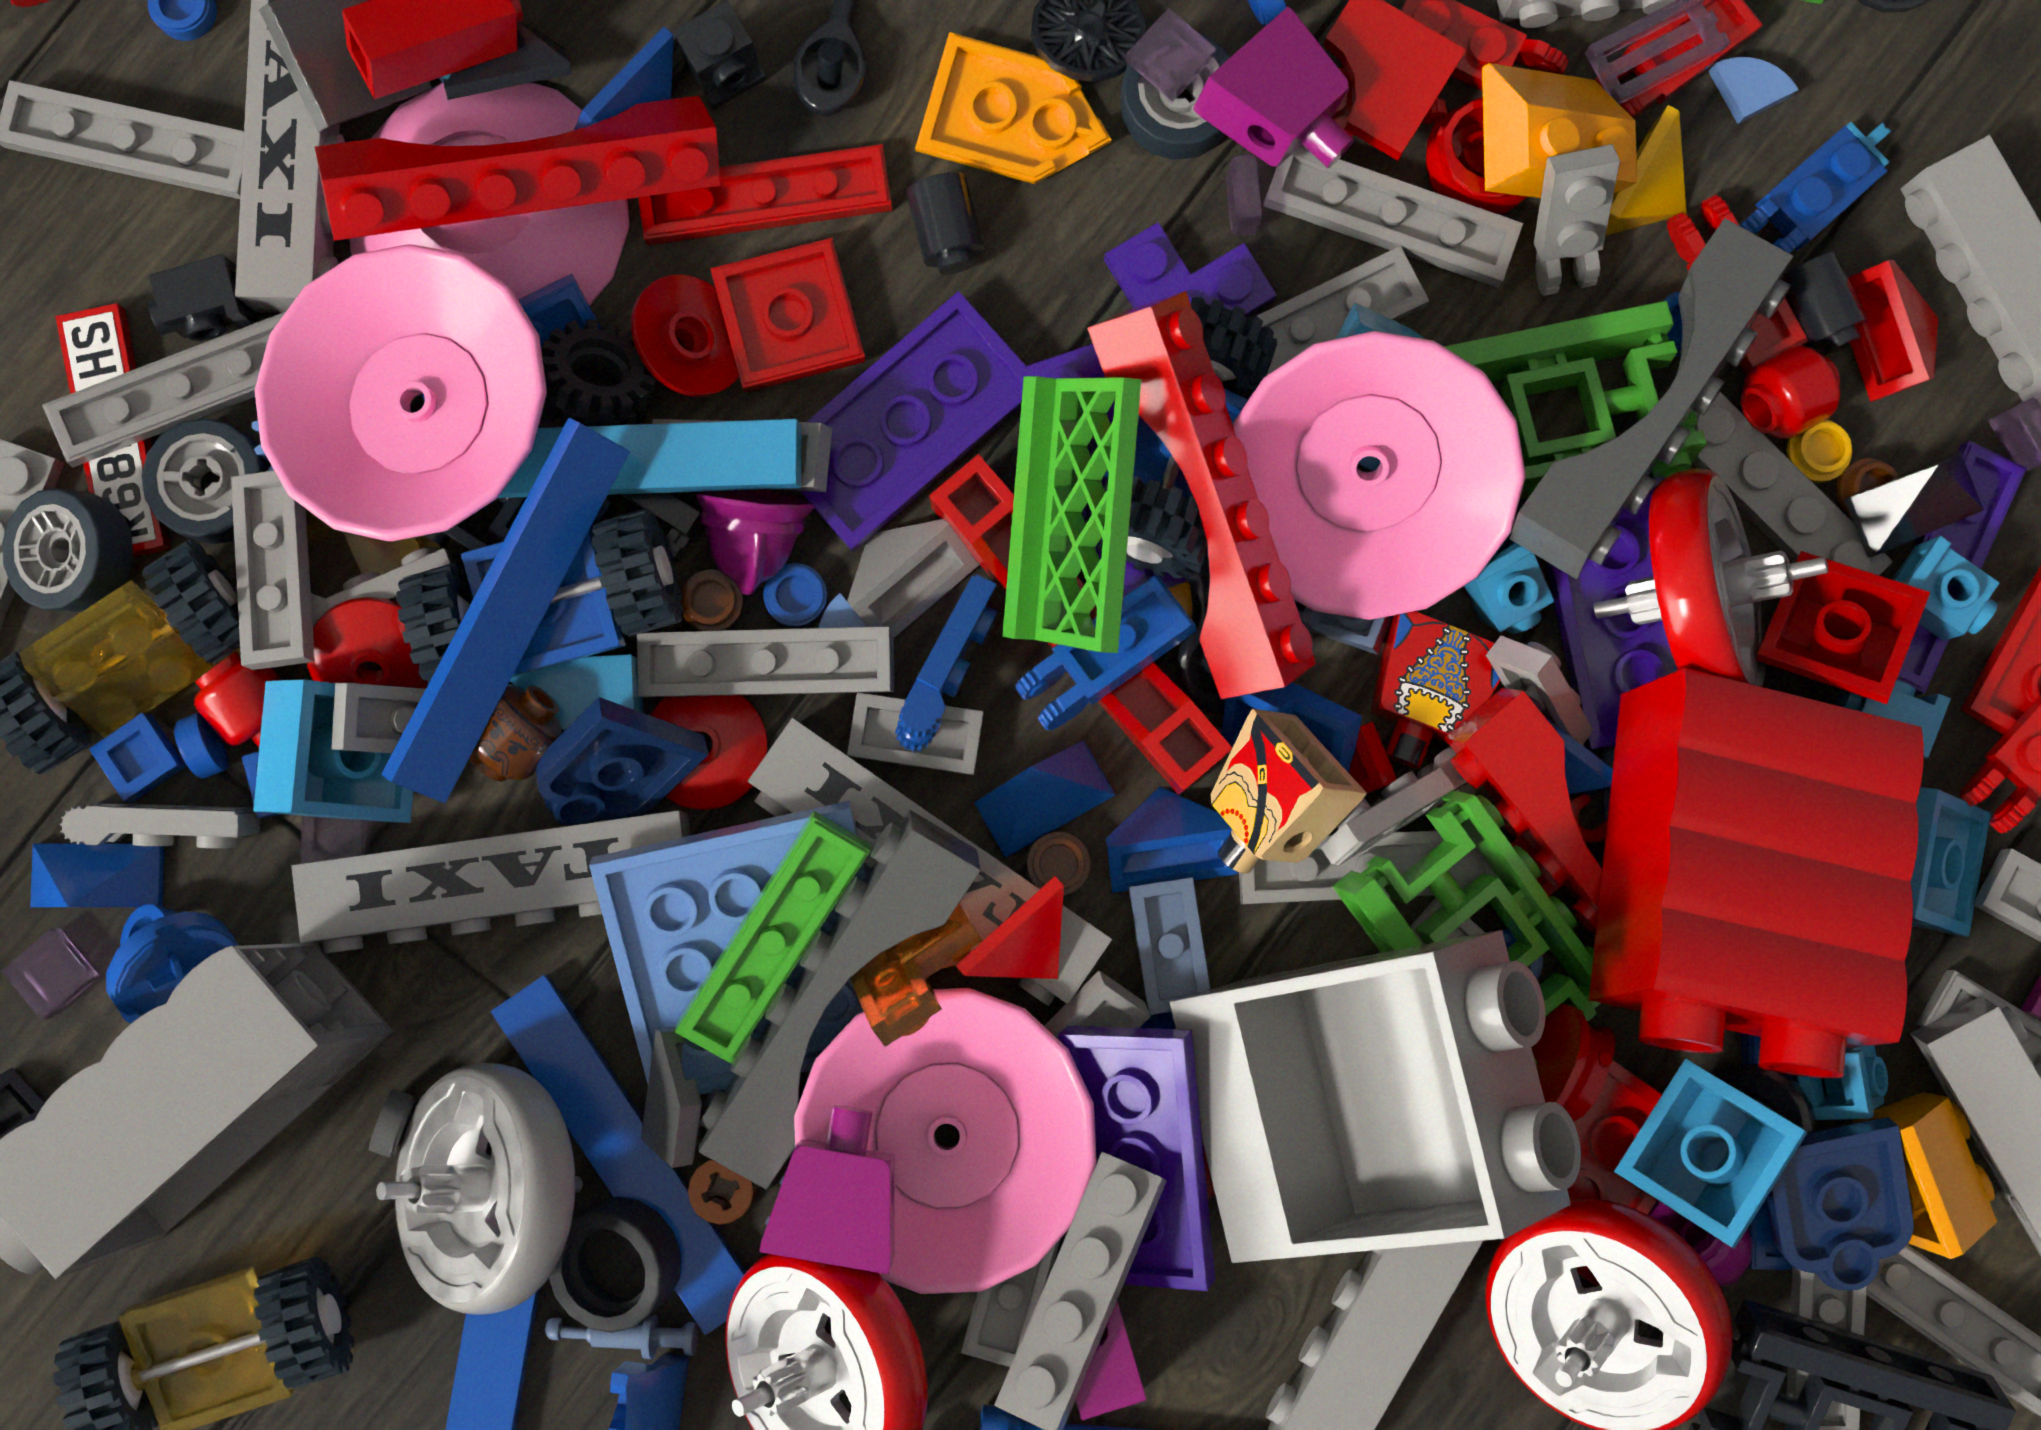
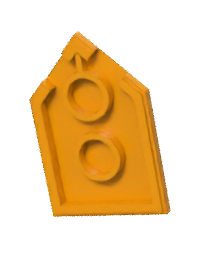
(1007, 113)

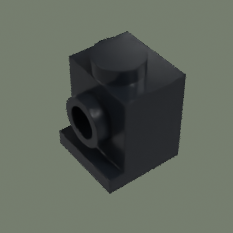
(719, 54)
(198, 299)

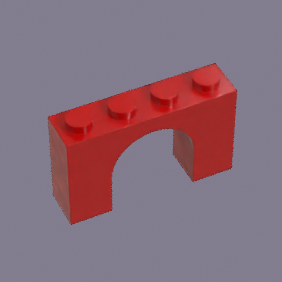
(421, 40)

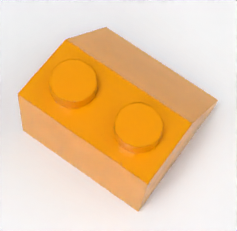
(1543, 116)
(1944, 1184)

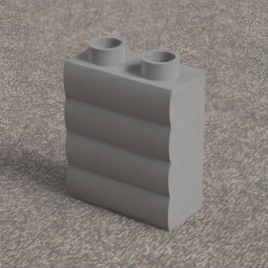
(1379, 1102)
(179, 1105)

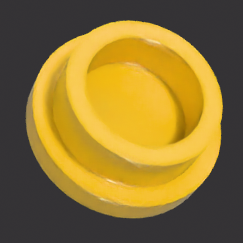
(1821, 452)

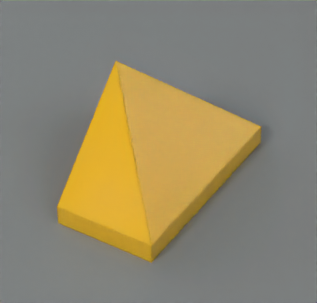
(1660, 178)

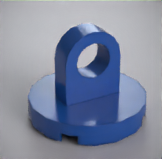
(157, 953)

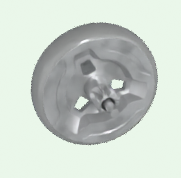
(455, 1192)

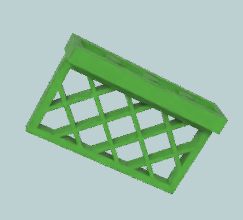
(1050, 492)

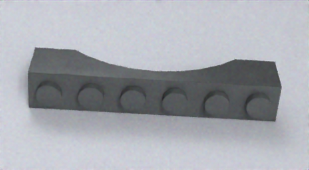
(1584, 495)
(907, 891)

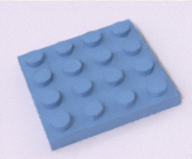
(676, 910)

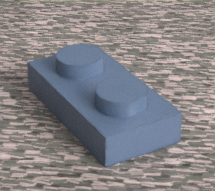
(1168, 942)

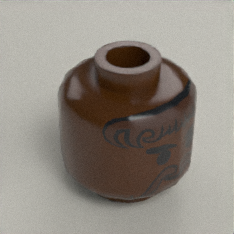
(517, 734)

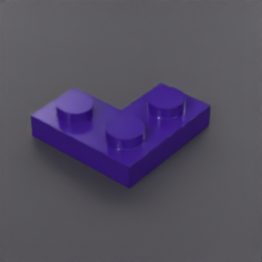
(1152, 270)

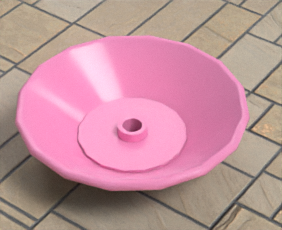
(521, 248)
(355, 358)
(1429, 509)
(1023, 1125)

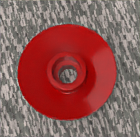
(691, 311)
(359, 633)
(736, 751)

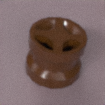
(728, 1185)

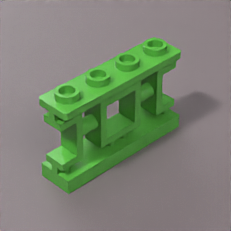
(1565, 357)
(1514, 894)

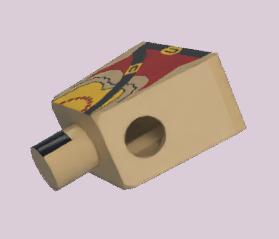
(1280, 792)

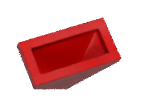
(1900, 332)
(1025, 942)

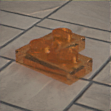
(895, 982)

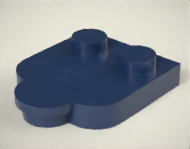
(615, 764)
(1843, 1203)

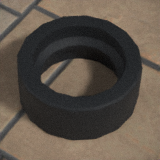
(652, 1239)

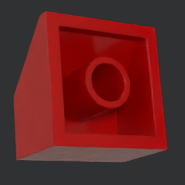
(1845, 629)

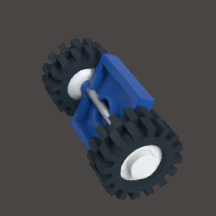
(1164, 516)
(615, 580)

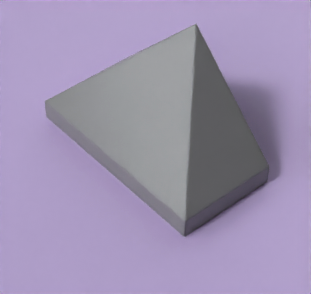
(907, 573)

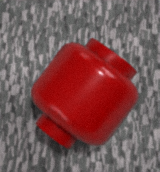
(1791, 392)
(234, 699)

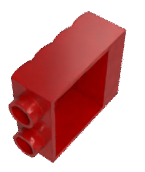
(1758, 871)

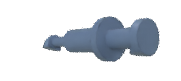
(644, 1336)

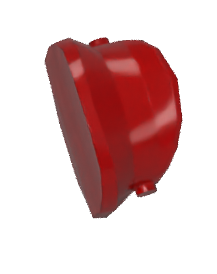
(1457, 160)
(1573, 1060)

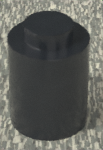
(945, 222)
(1825, 303)

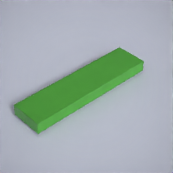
(772, 937)

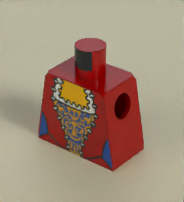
(1429, 682)

